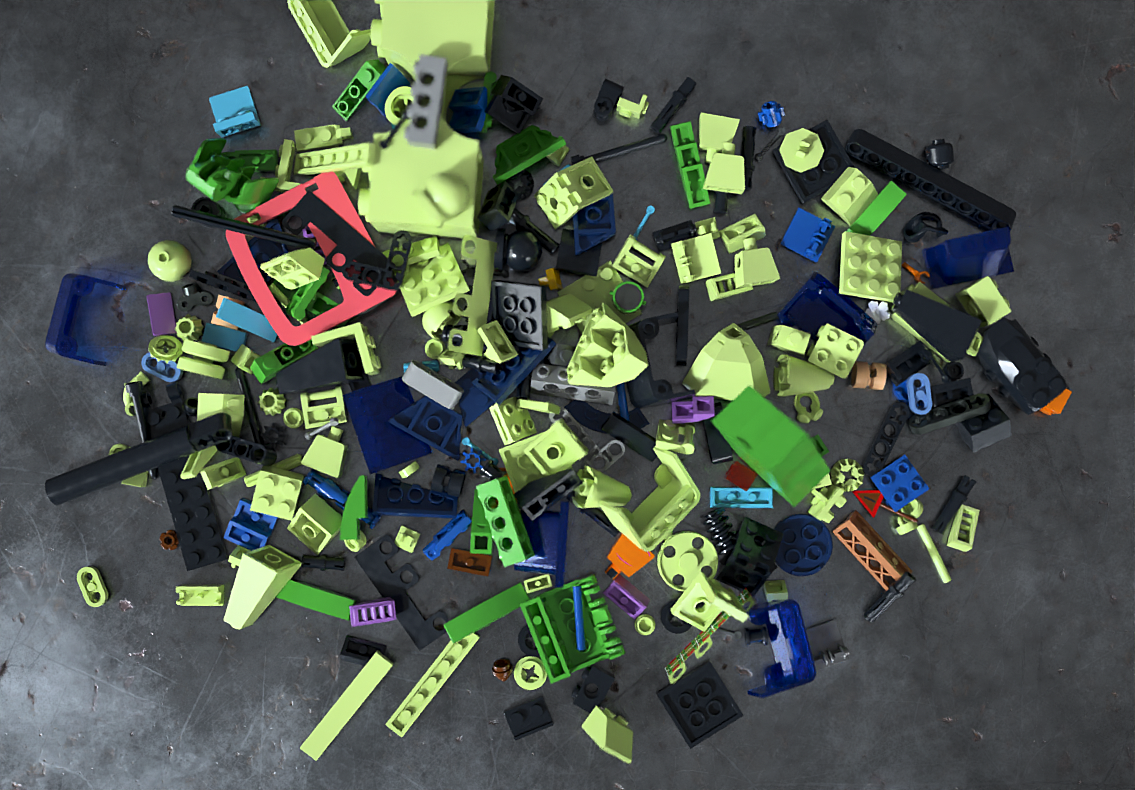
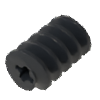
(720, 529)

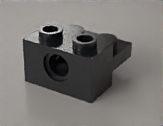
(512, 93)

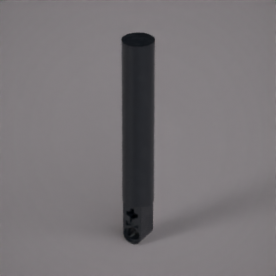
(139, 458)

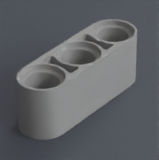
(432, 384)

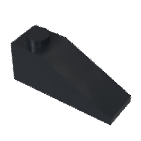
(546, 491)

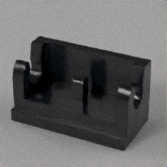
(908, 363)
(950, 392)

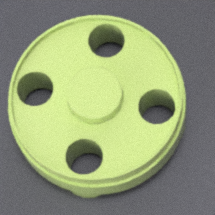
(686, 559)

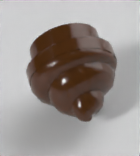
(502, 669)

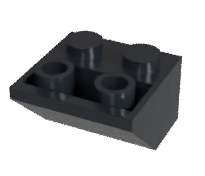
(985, 428)

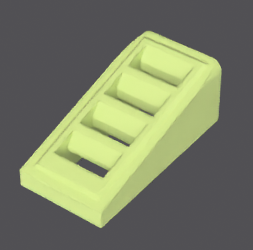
(713, 289)
(197, 461)
(956, 526)

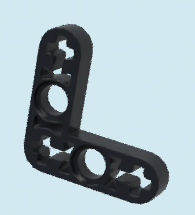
(383, 274)

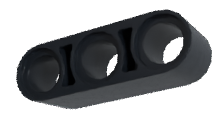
(718, 447)
(254, 451)

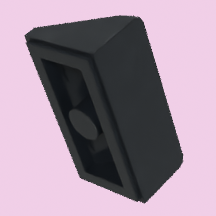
(359, 650)

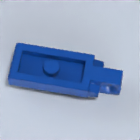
(447, 534)

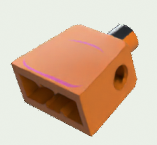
(626, 557)

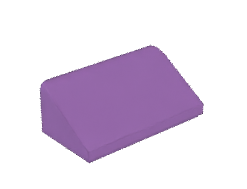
(161, 314)
(626, 596)

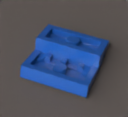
(387, 82)
(468, 109)
(249, 527)

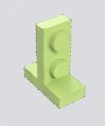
(284, 170)

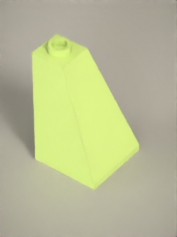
(257, 583)

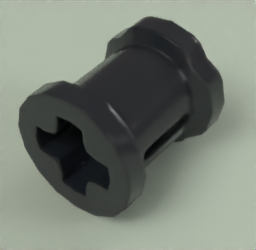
(492, 471)
(756, 636)

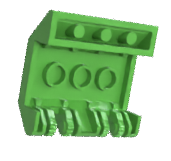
(554, 629)

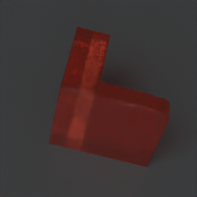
(740, 475)

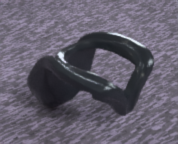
(916, 228)

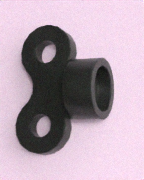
(193, 296)

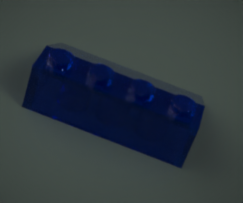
(381, 441)

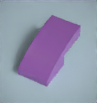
(693, 411)

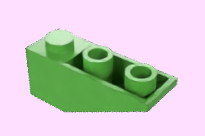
(354, 95)
(276, 360)
(480, 531)

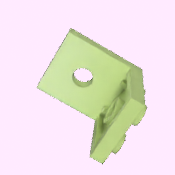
(571, 191)
(364, 341)
(563, 439)
(715, 598)

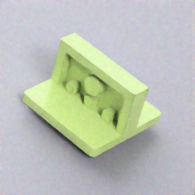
(512, 421)

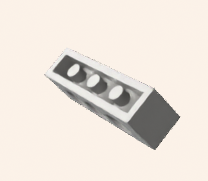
(426, 67)
(553, 381)

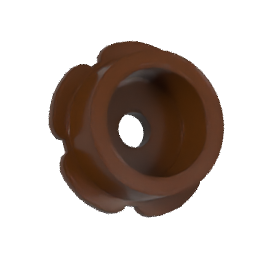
(164, 540)

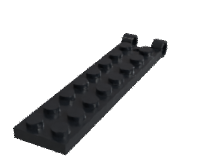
(188, 498)

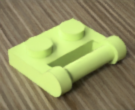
(636, 267)
(321, 415)
(669, 433)

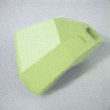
(606, 352)
(728, 366)

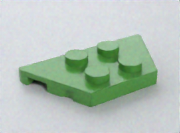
(524, 150)

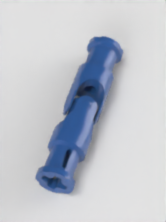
(330, 490)

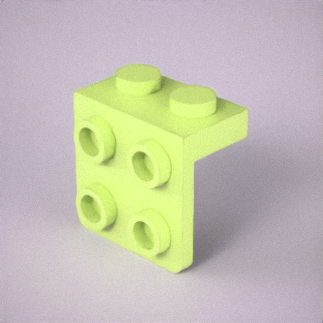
(835, 350)

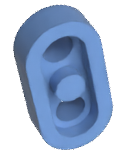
(162, 369)
(918, 393)

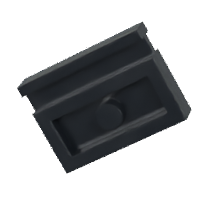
(528, 718)

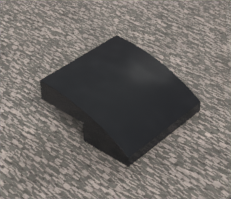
(584, 263)

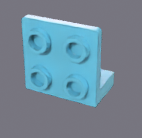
(234, 111)

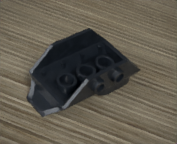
(1019, 366)

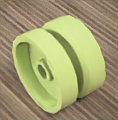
(203, 359)

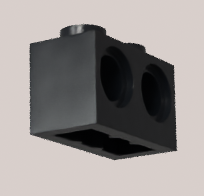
(498, 206)

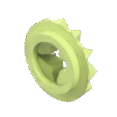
(172, 344)
(856, 471)
(520, 674)

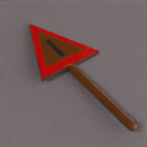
(873, 499)

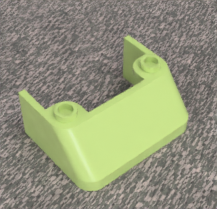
(327, 31)
(661, 509)

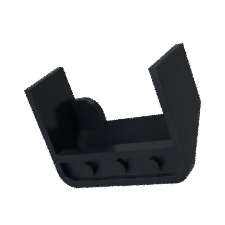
(643, 390)

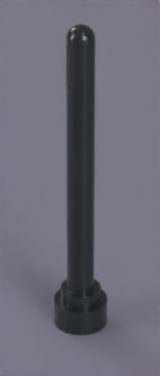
(622, 149)
(135, 391)
(249, 406)

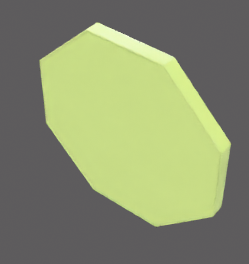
(801, 150)

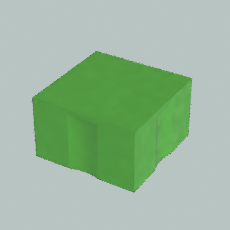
(772, 445)

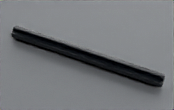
(243, 227)

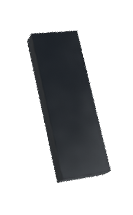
(630, 436)

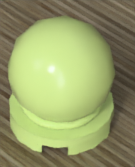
(444, 196)

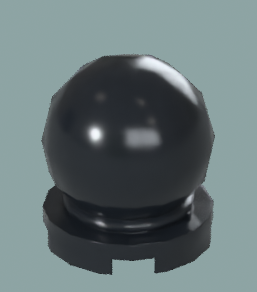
(518, 250)

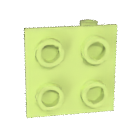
(696, 258)

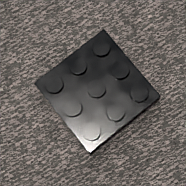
(831, 165)
(521, 312)
(699, 704)

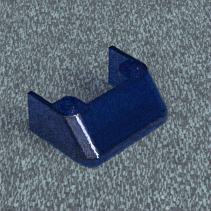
(59, 334)
(789, 645)

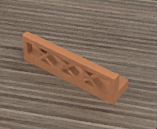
(876, 549)

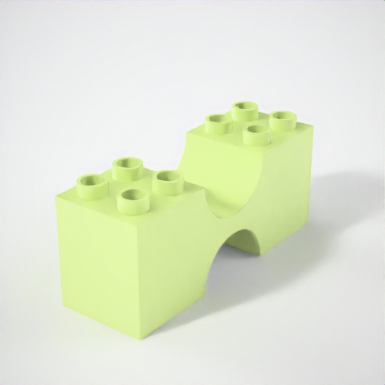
(463, 36)

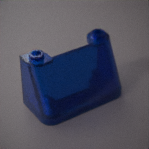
(821, 303)

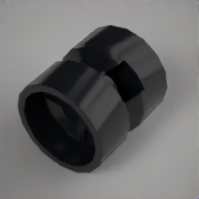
(209, 206)
(455, 482)

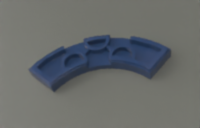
(594, 419)

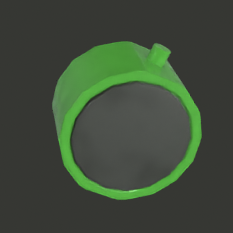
(627, 297)

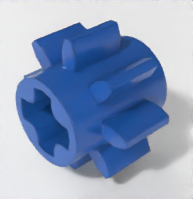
(771, 114)
(469, 456)

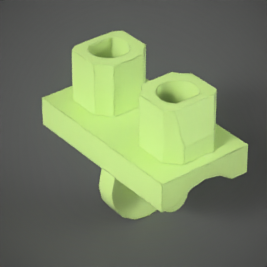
(825, 500)

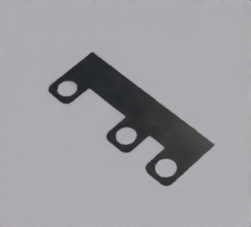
(348, 240)
(391, 586)

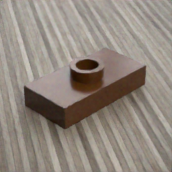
(469, 562)

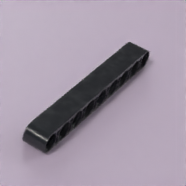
(929, 180)

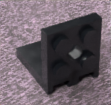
(750, 564)

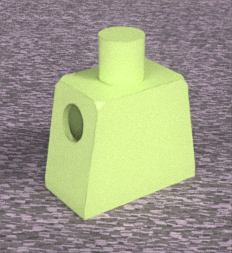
(713, 132)
(726, 171)
(754, 266)
(789, 340)
(327, 453)

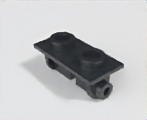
(674, 234)

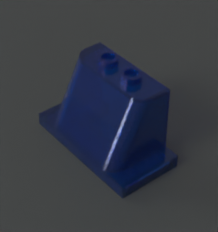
(969, 258)
(548, 540)

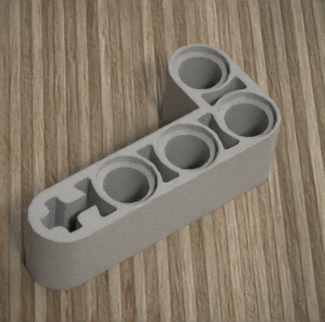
(595, 451)

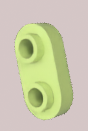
(90, 587)

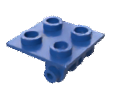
(808, 234)
(899, 483)

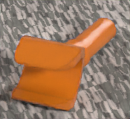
(917, 274)

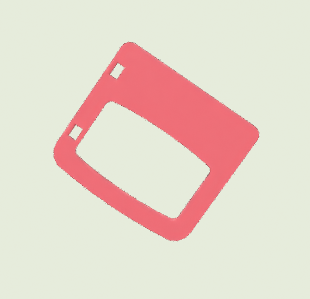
(334, 196)

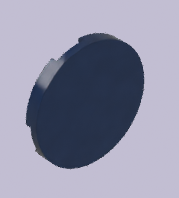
(804, 545)

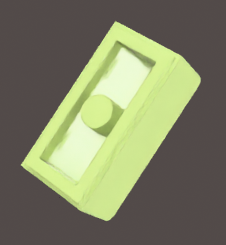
(735, 234)

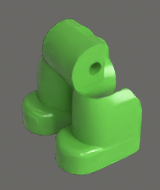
(227, 178)

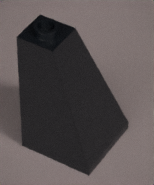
(937, 323)
(326, 367)

